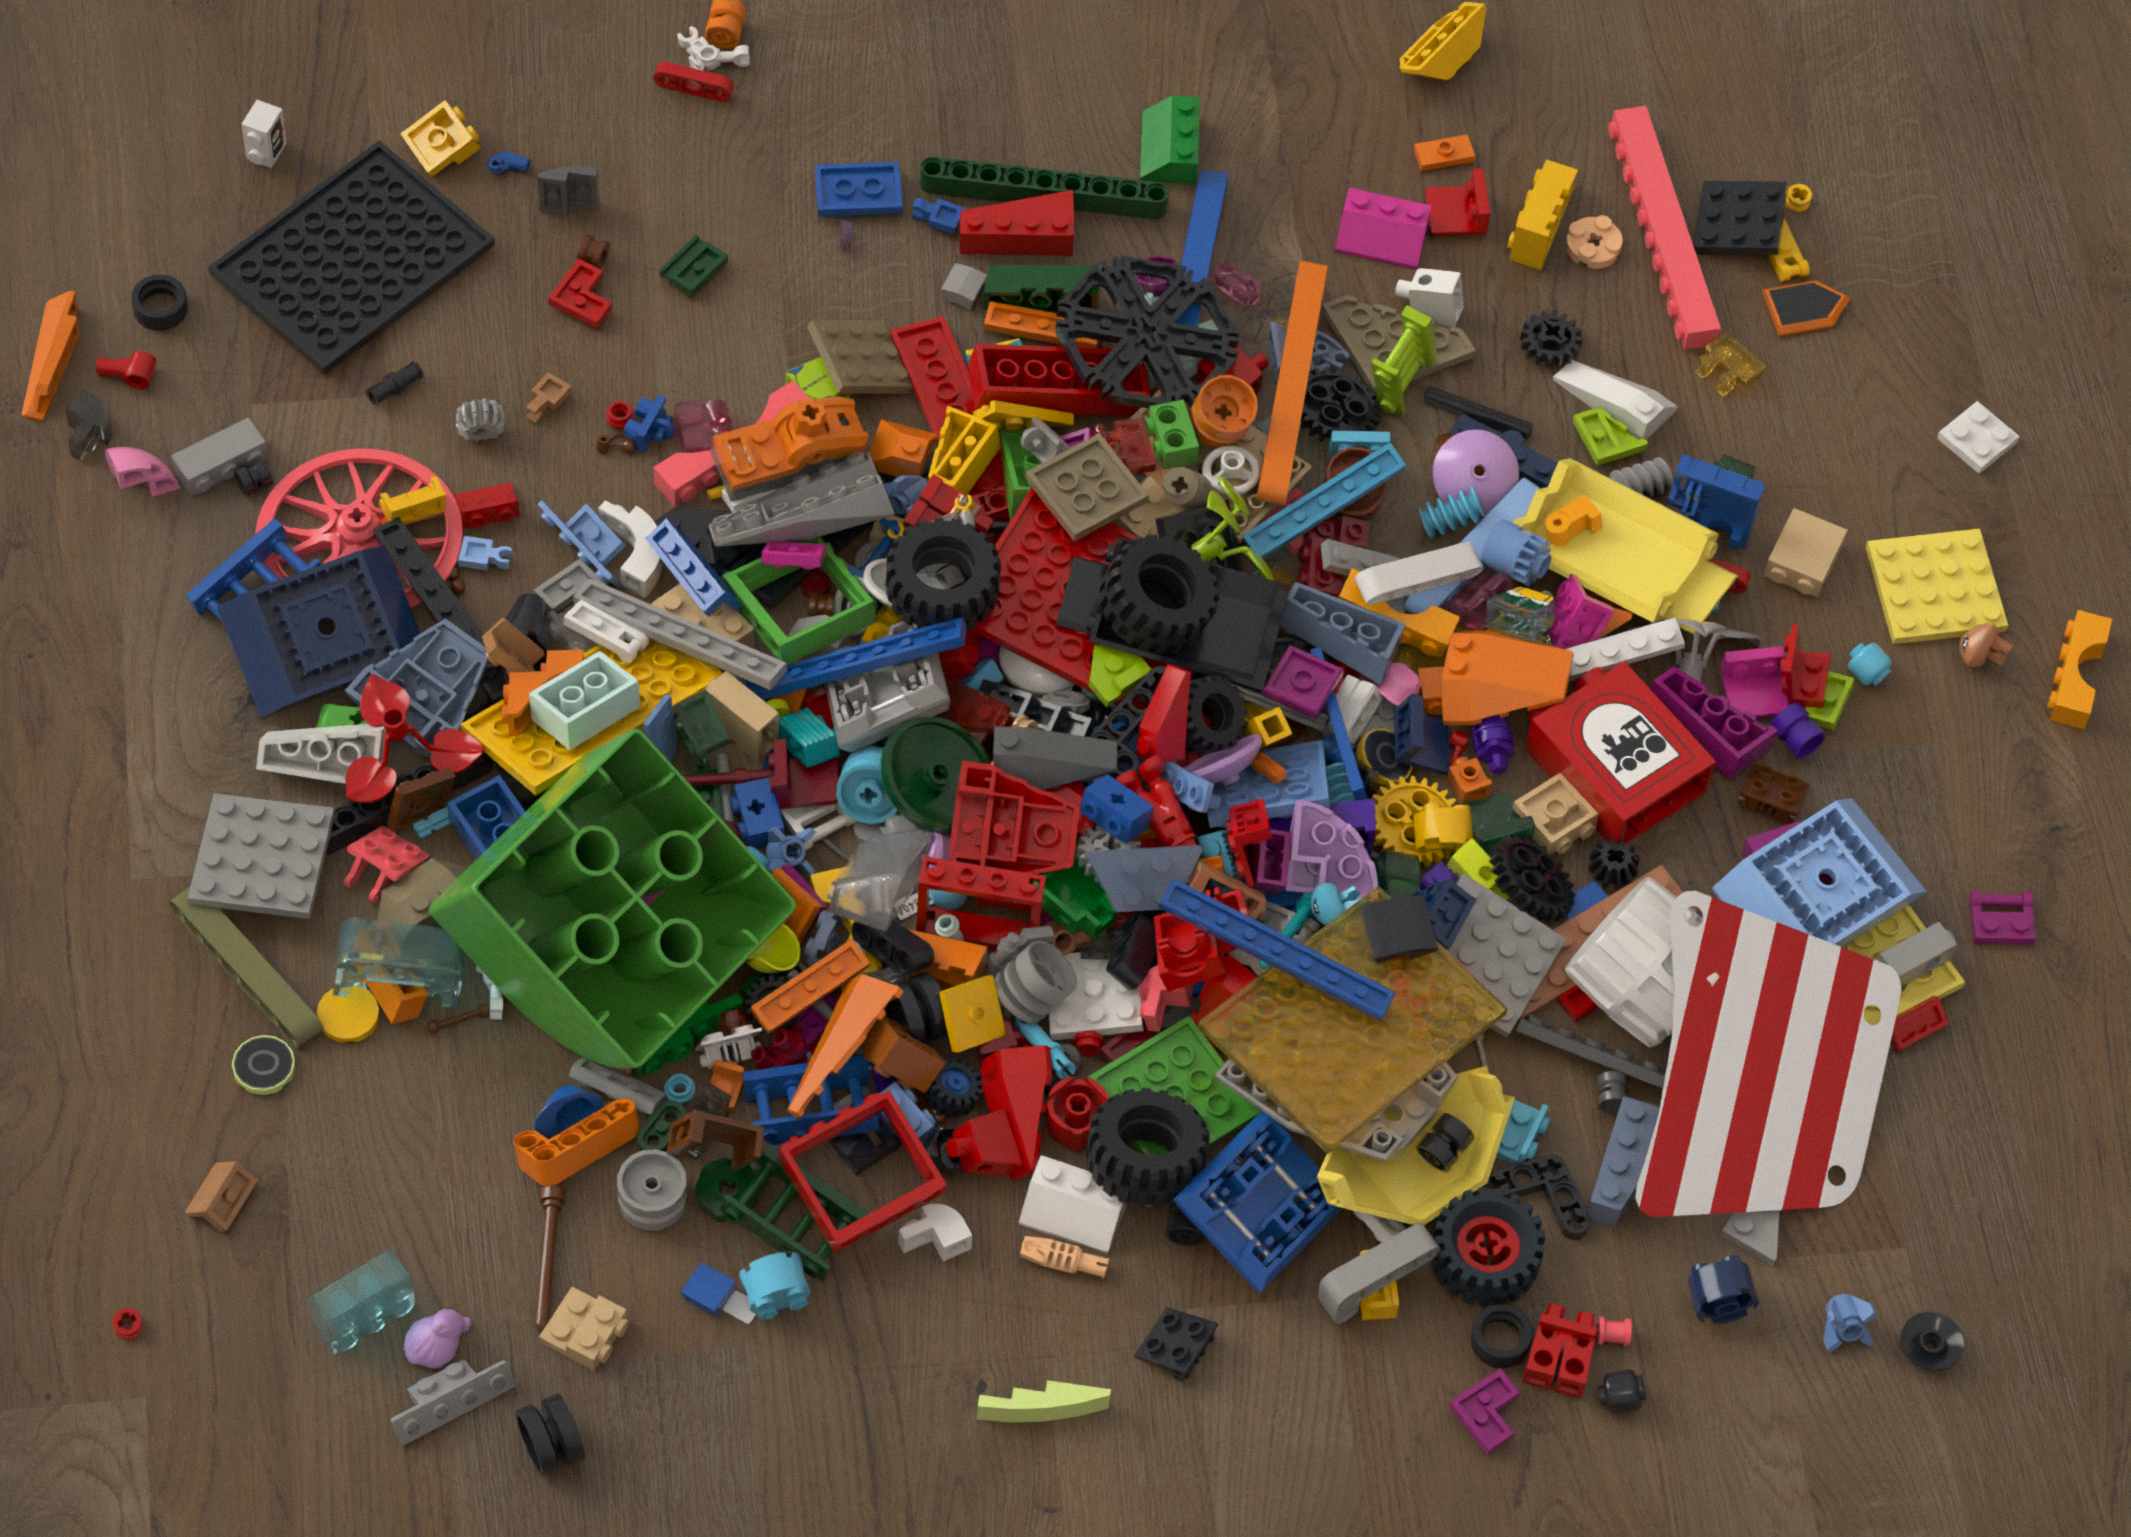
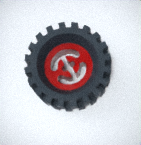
(1510, 1236)

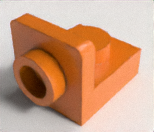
(729, 1078)

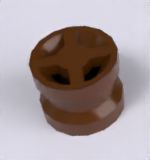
(593, 251)
(821, 604)

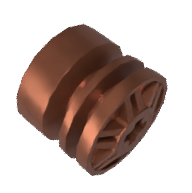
(1367, 505)

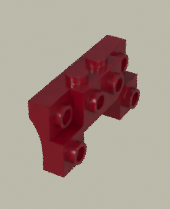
(1344, 530)

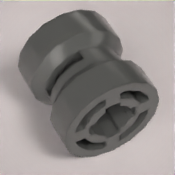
(1612, 1089)

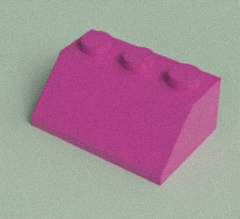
(1383, 228)

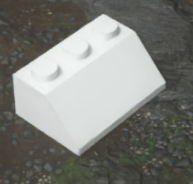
(1071, 1206)

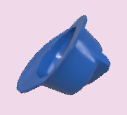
(566, 1108)

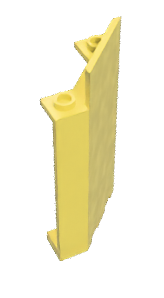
(1642, 554)

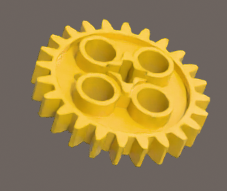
(1400, 801)

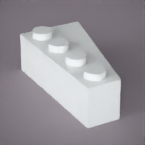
(319, 752)

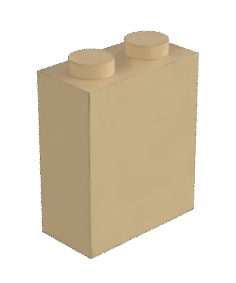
(1805, 553)
(744, 716)

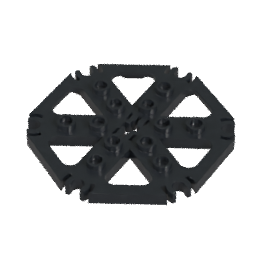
(1160, 319)

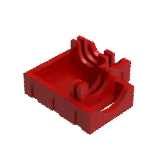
(1188, 953)

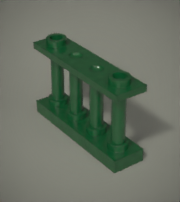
(831, 1200)

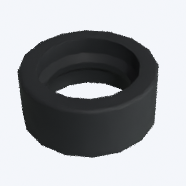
(159, 284)
(1512, 1316)

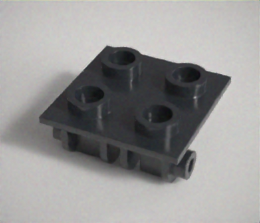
(1177, 1342)

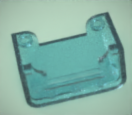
(399, 956)

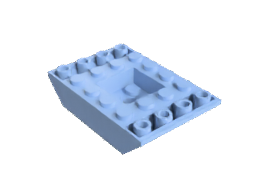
(1837, 841)

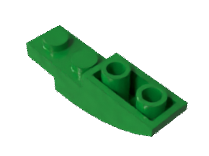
(680, 1044)

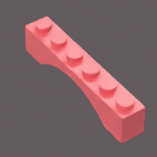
(689, 473)

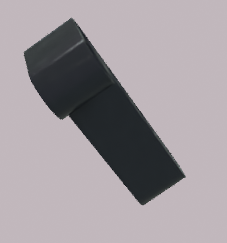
(1132, 717)

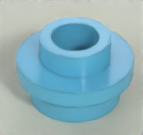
(679, 1081)

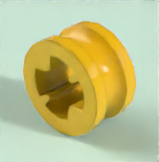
(1800, 191)

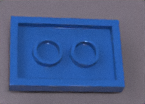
(858, 189)

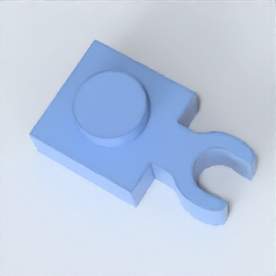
(479, 553)

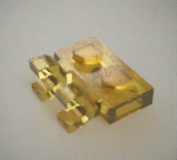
(1732, 356)

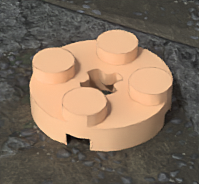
(1595, 228)

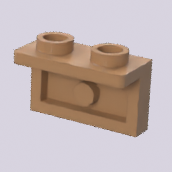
(511, 648)

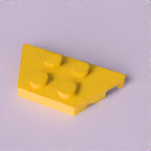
(1019, 417)

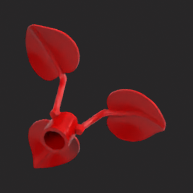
(386, 705)

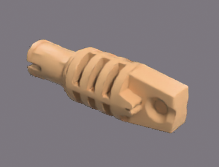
(1062, 1256)

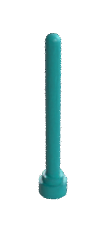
(1303, 912)

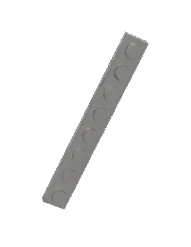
(684, 635)

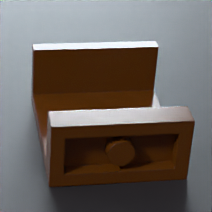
(694, 1126)

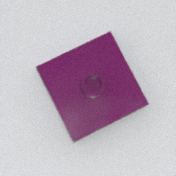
(1303, 682)

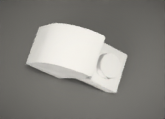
(942, 1227)

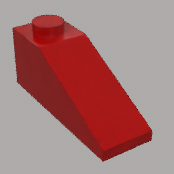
(1165, 719)

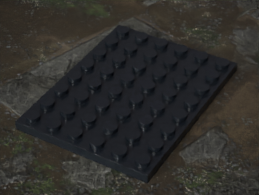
(351, 256)

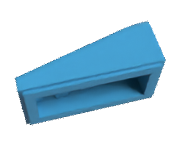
(986, 670)

